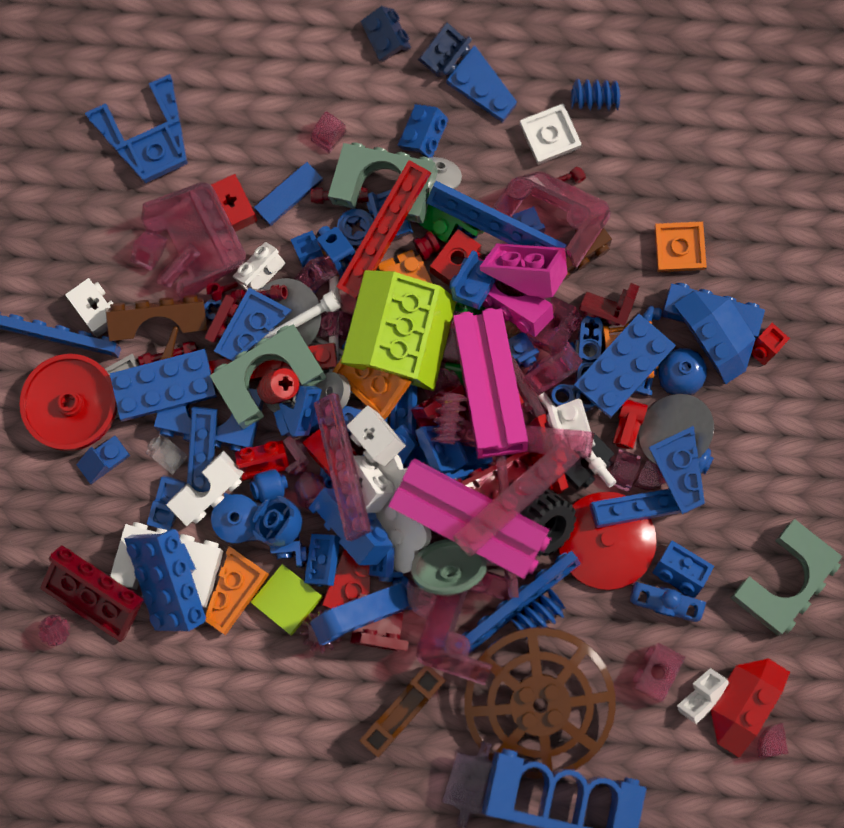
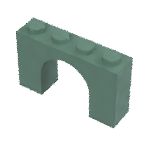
(359, 162)
(234, 378)
(817, 562)

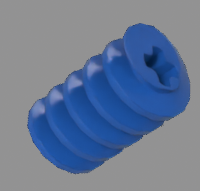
(595, 94)
(541, 612)

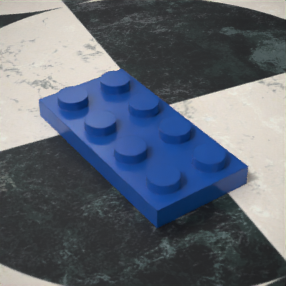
(624, 365)
(163, 385)

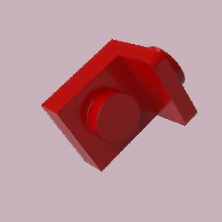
(769, 344)

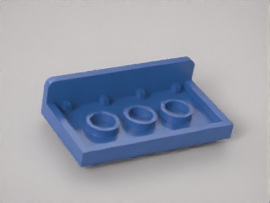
(165, 581)

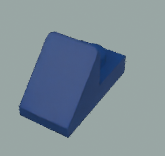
(300, 414)
(101, 460)

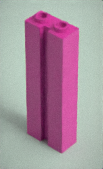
(490, 383)
(449, 505)

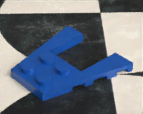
(154, 150)

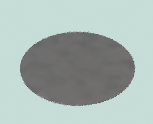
(299, 300)
(674, 415)

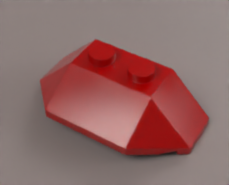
(747, 703)

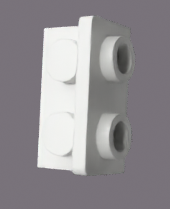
(259, 267)
(569, 416)

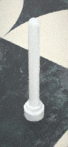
(328, 303)

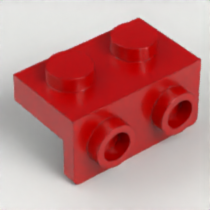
(261, 458)

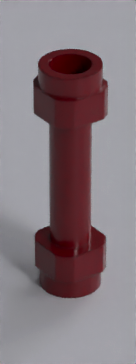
(319, 195)
(276, 292)
(187, 348)

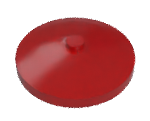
(68, 402)
(609, 554)

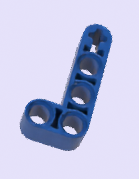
(595, 342)
(359, 613)

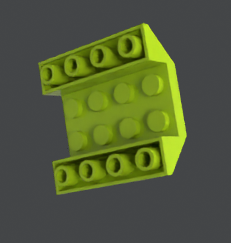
(399, 327)

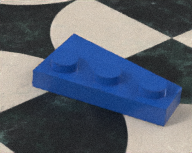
(482, 86)

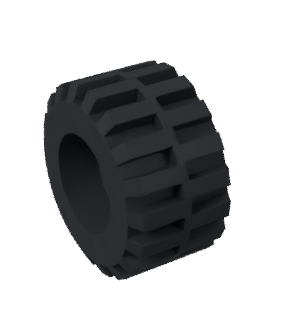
(554, 514)

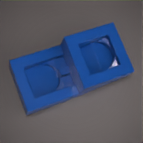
(160, 514)

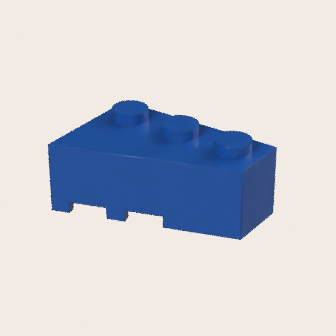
(365, 550)

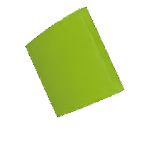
(286, 599)

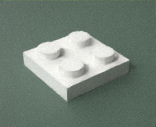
(550, 134)

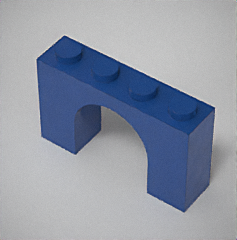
(230, 434)

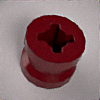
(426, 245)

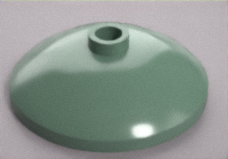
(447, 568)

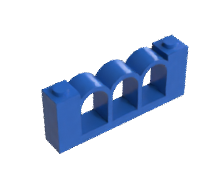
(504, 782)

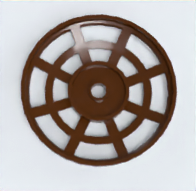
(546, 687)

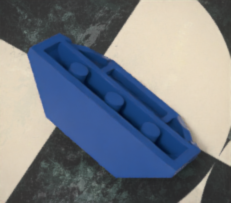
(718, 331)

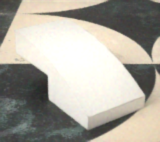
(706, 694)

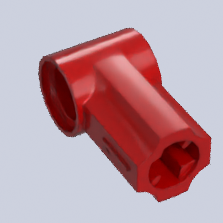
(631, 417)

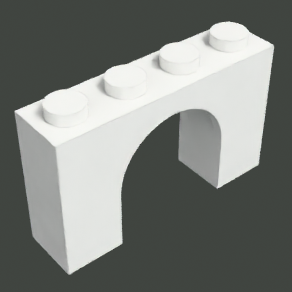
(204, 556)

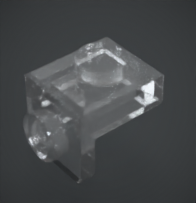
(166, 453)

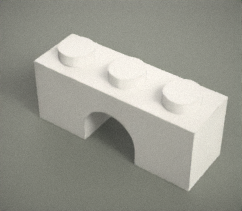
(190, 504)

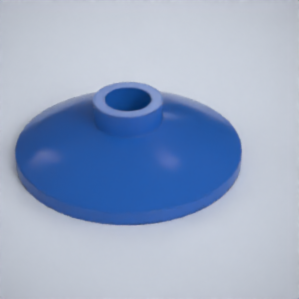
(234, 531)

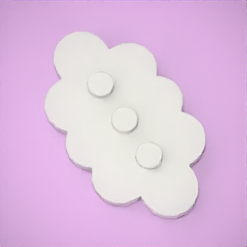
(402, 531)

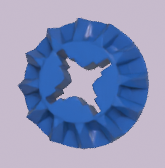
(352, 217)

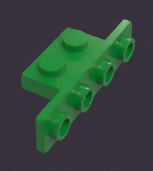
(445, 225)

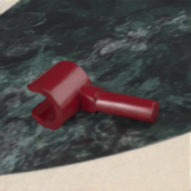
(576, 174)
(216, 290)

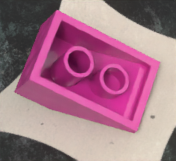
(527, 268)

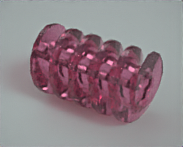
(449, 418)

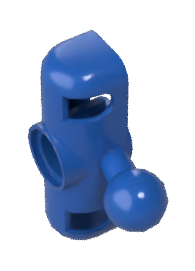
(667, 602)

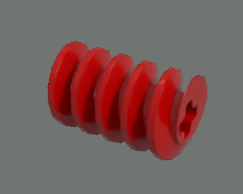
(278, 386)

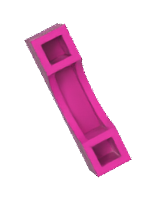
(526, 312)

